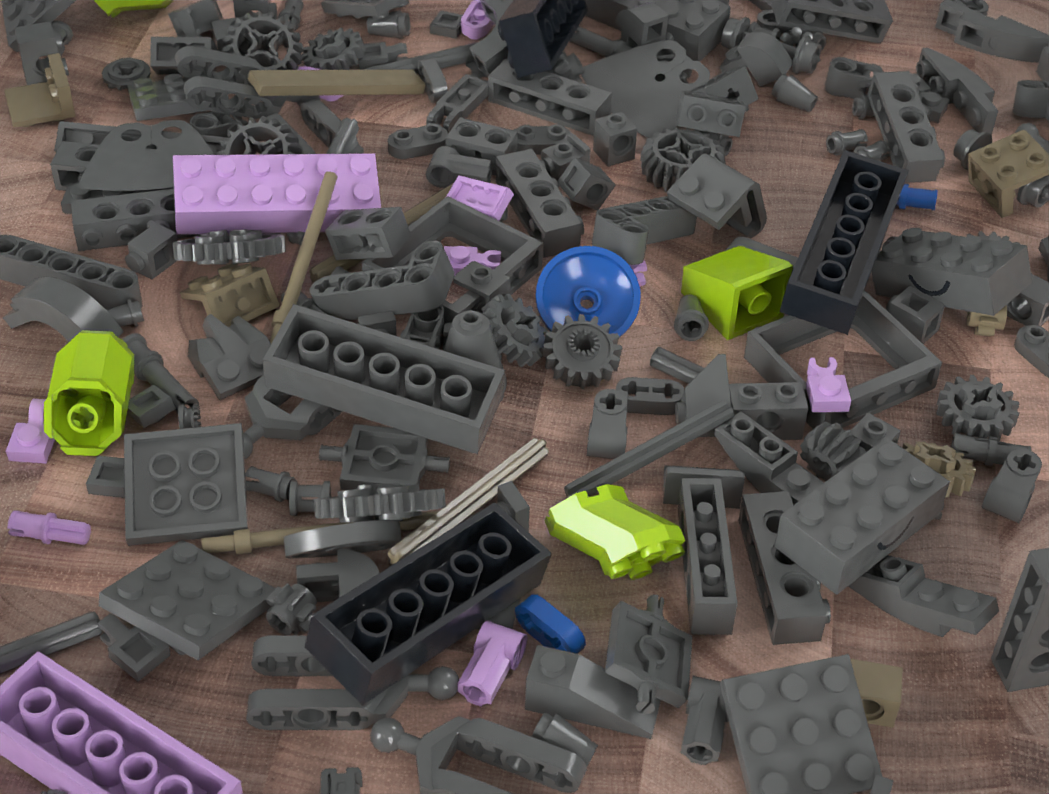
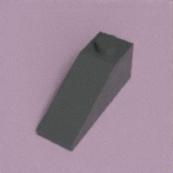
(584, 693)

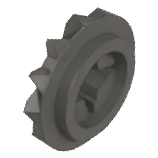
(124, 72)

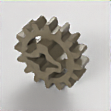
(946, 463)

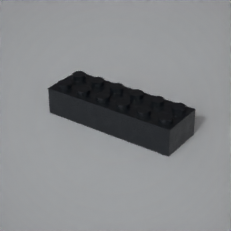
(539, 32)
(844, 242)
(426, 602)

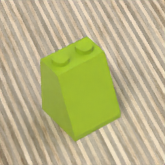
(738, 289)

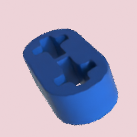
(549, 625)

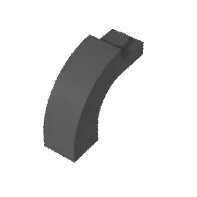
(492, 49)
(61, 307)

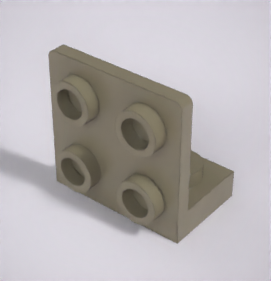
(42, 100)
(1005, 167)
(234, 292)

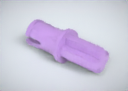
(48, 528)

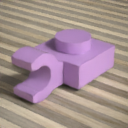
(28, 439)

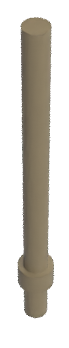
(306, 251)
(244, 541)

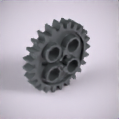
(219, 247)
(379, 502)

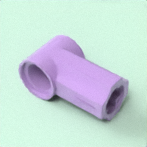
(495, 653)

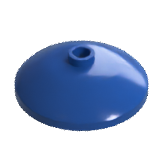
(593, 276)

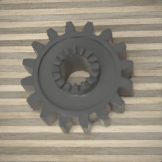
(581, 352)

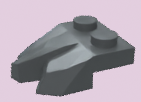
(229, 355)

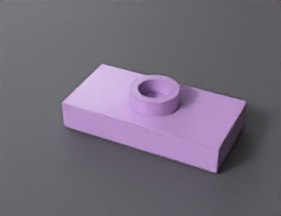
(481, 195)

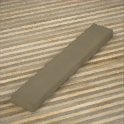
(335, 82)

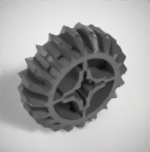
(265, 34)
(278, 136)
(672, 152)

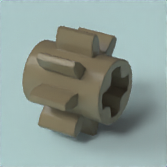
(986, 324)

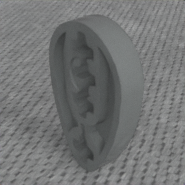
(355, 536)

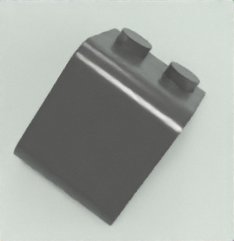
(720, 196)

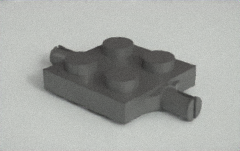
(382, 457)
(649, 654)

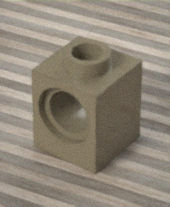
(879, 690)

